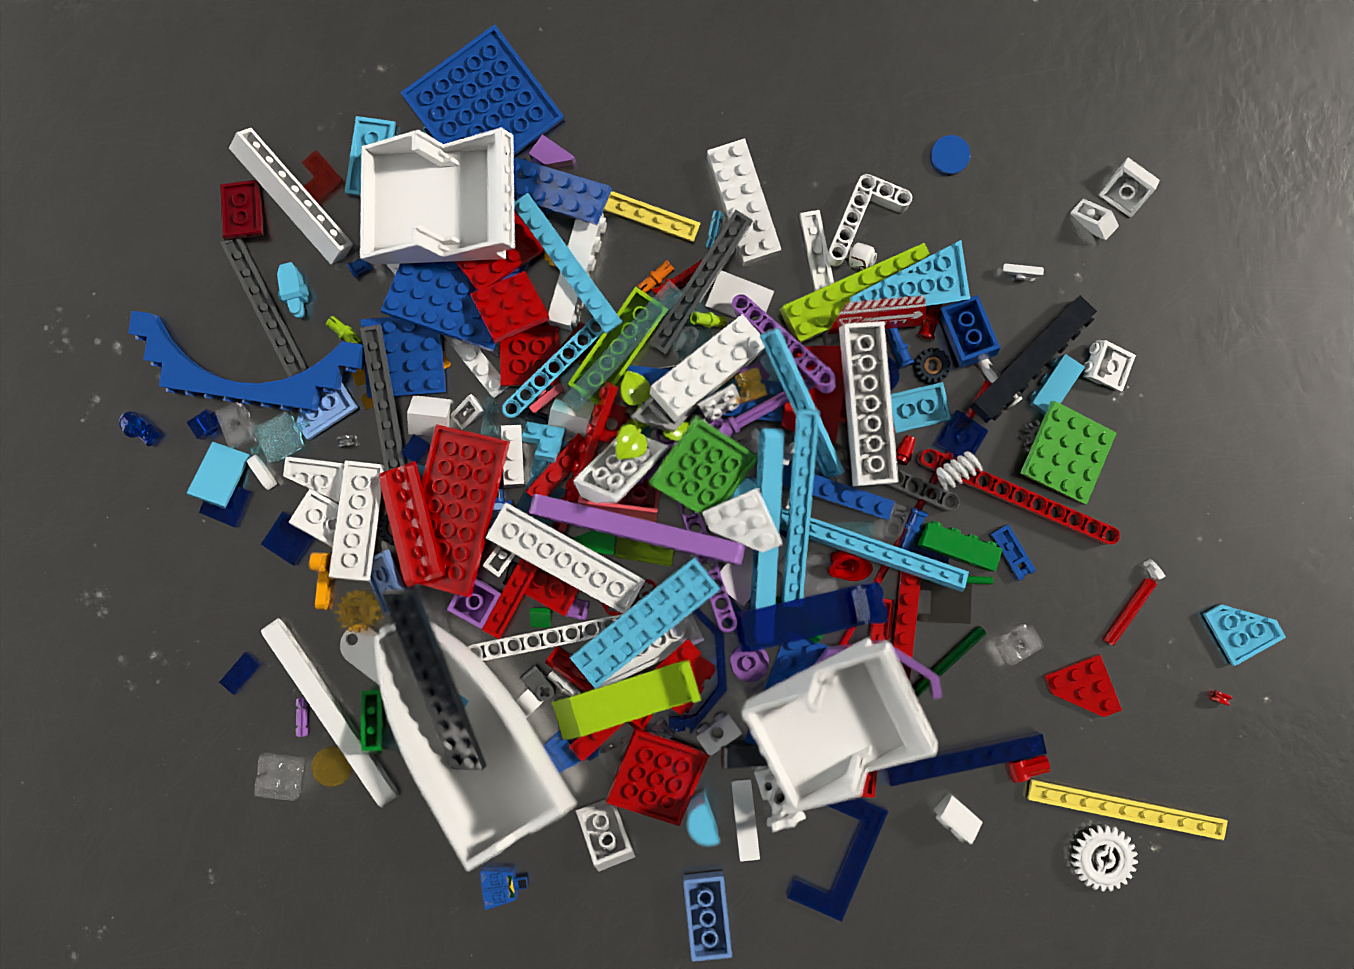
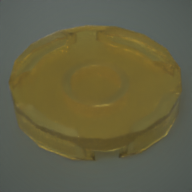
(331, 767)

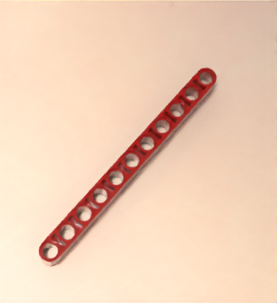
(1026, 502)

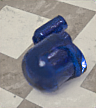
(135, 426)

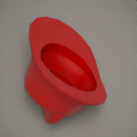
(849, 566)

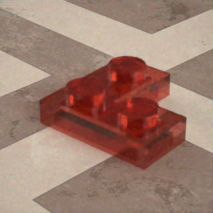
(324, 178)

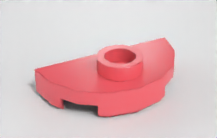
(546, 398)

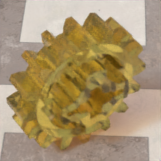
(351, 613)

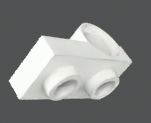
(528, 702)

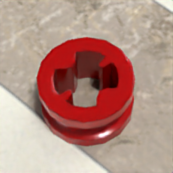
(1222, 698)

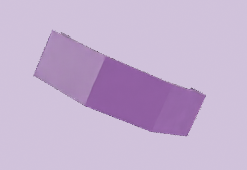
(933, 679)

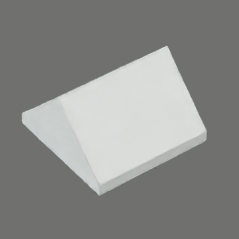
(426, 413)
(566, 417)

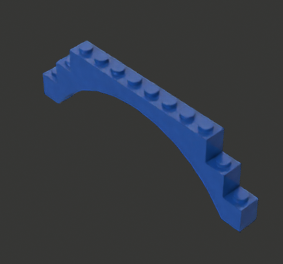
(184, 374)

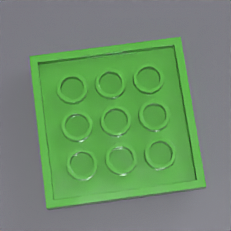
(1068, 452)
(703, 467)

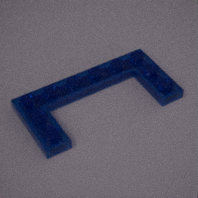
(837, 902)

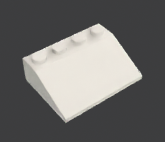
(610, 478)

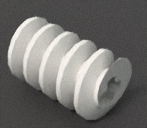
(958, 469)

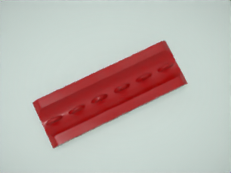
(411, 524)

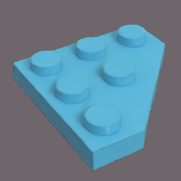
(1242, 632)

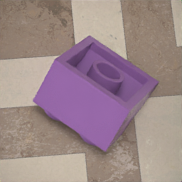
(478, 606)

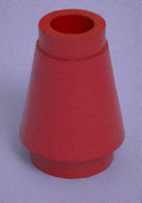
(905, 450)

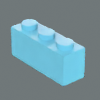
(1055, 383)

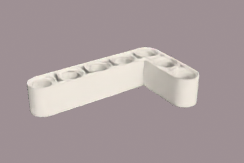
(856, 212)

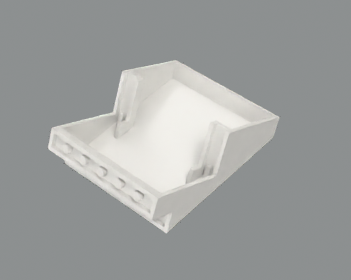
(437, 198)
(838, 725)

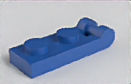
(1013, 552)

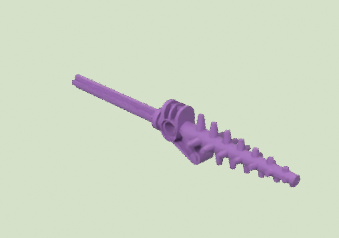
(733, 425)

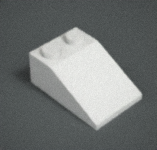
(605, 834)

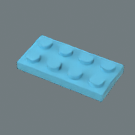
(365, 132)

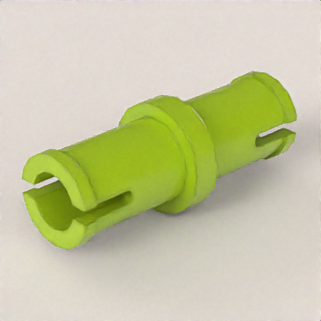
(708, 319)
(344, 332)

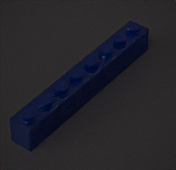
(967, 758)

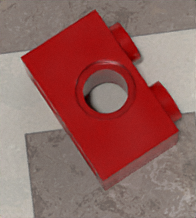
(619, 414)

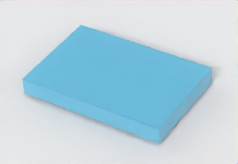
(919, 407)
(218, 475)

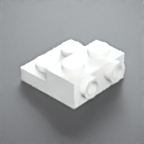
(1108, 365)

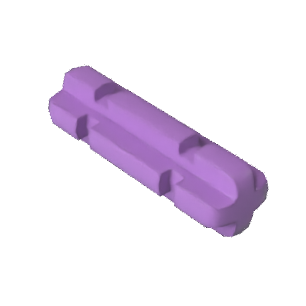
(301, 717)

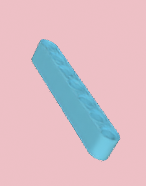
(544, 371)

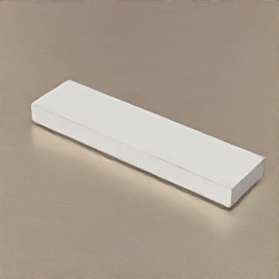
(745, 820)

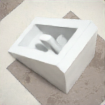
(467, 412)

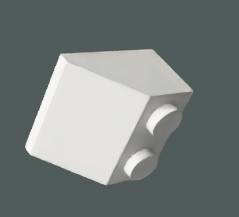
(1129, 187)

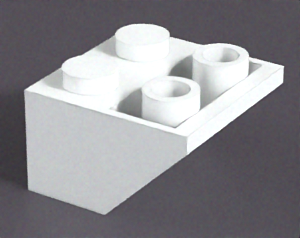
(956, 815)

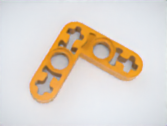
(321, 562)

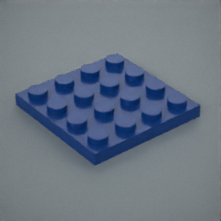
(412, 357)

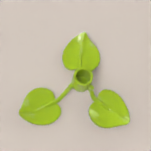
(630, 441)

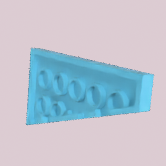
(937, 277)

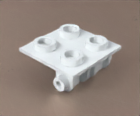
(720, 403)

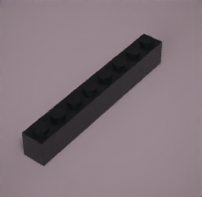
(1029, 363)

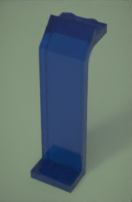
(810, 616)

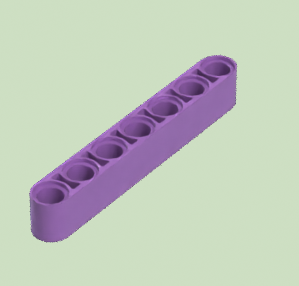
(804, 361)

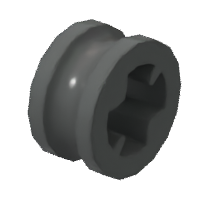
(345, 441)

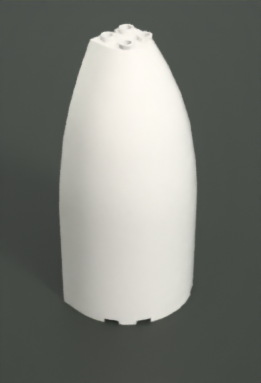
(475, 807)

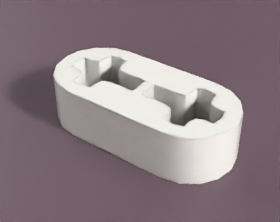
(261, 472)

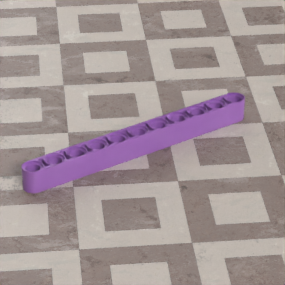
(637, 529)
(715, 574)

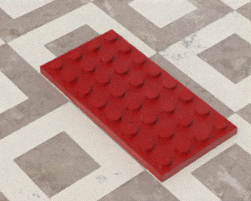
(460, 498)

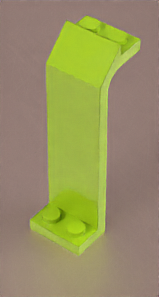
(626, 700)

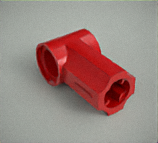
(1023, 769)

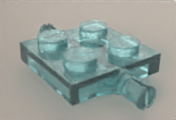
(279, 437)

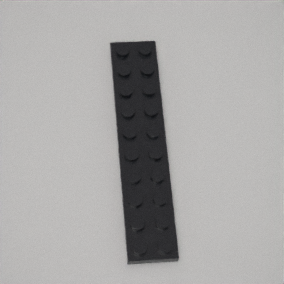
(434, 678)

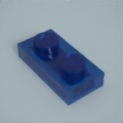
(240, 673)

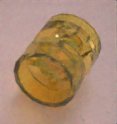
(750, 384)

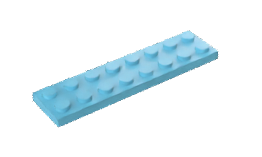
(645, 622)

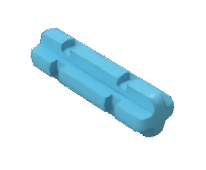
(714, 228)

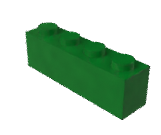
(959, 546)

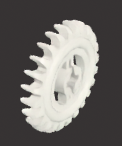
(1099, 877)

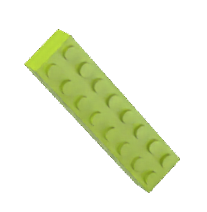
(818, 310)

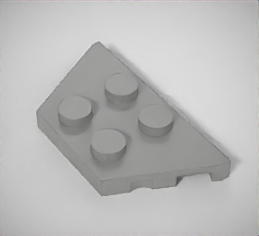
(654, 415)

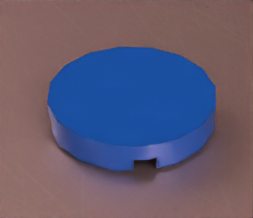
(950, 154)

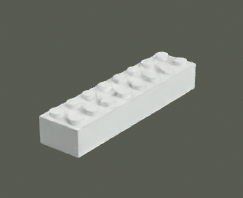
(868, 403)

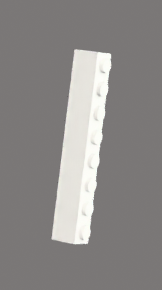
(290, 195)

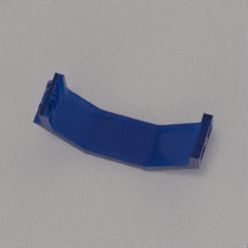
(678, 722)

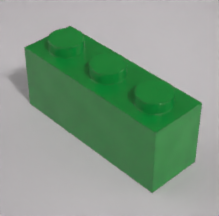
(371, 722)

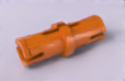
(655, 277)

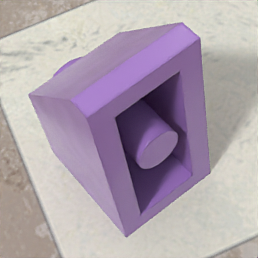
(550, 154)

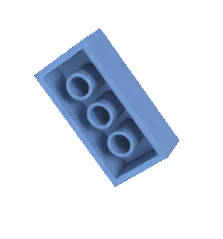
(707, 916)

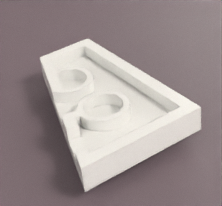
(317, 475)

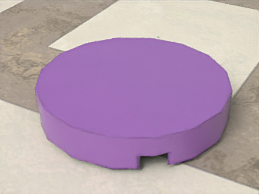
(749, 665)

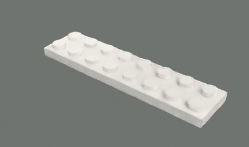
(565, 558)

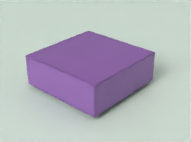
(579, 609)

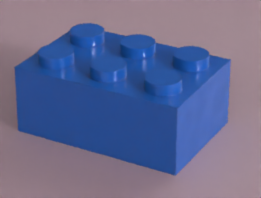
(969, 331)

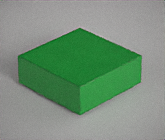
(540, 617)

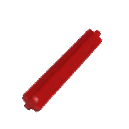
(1130, 611)

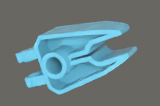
(292, 289)

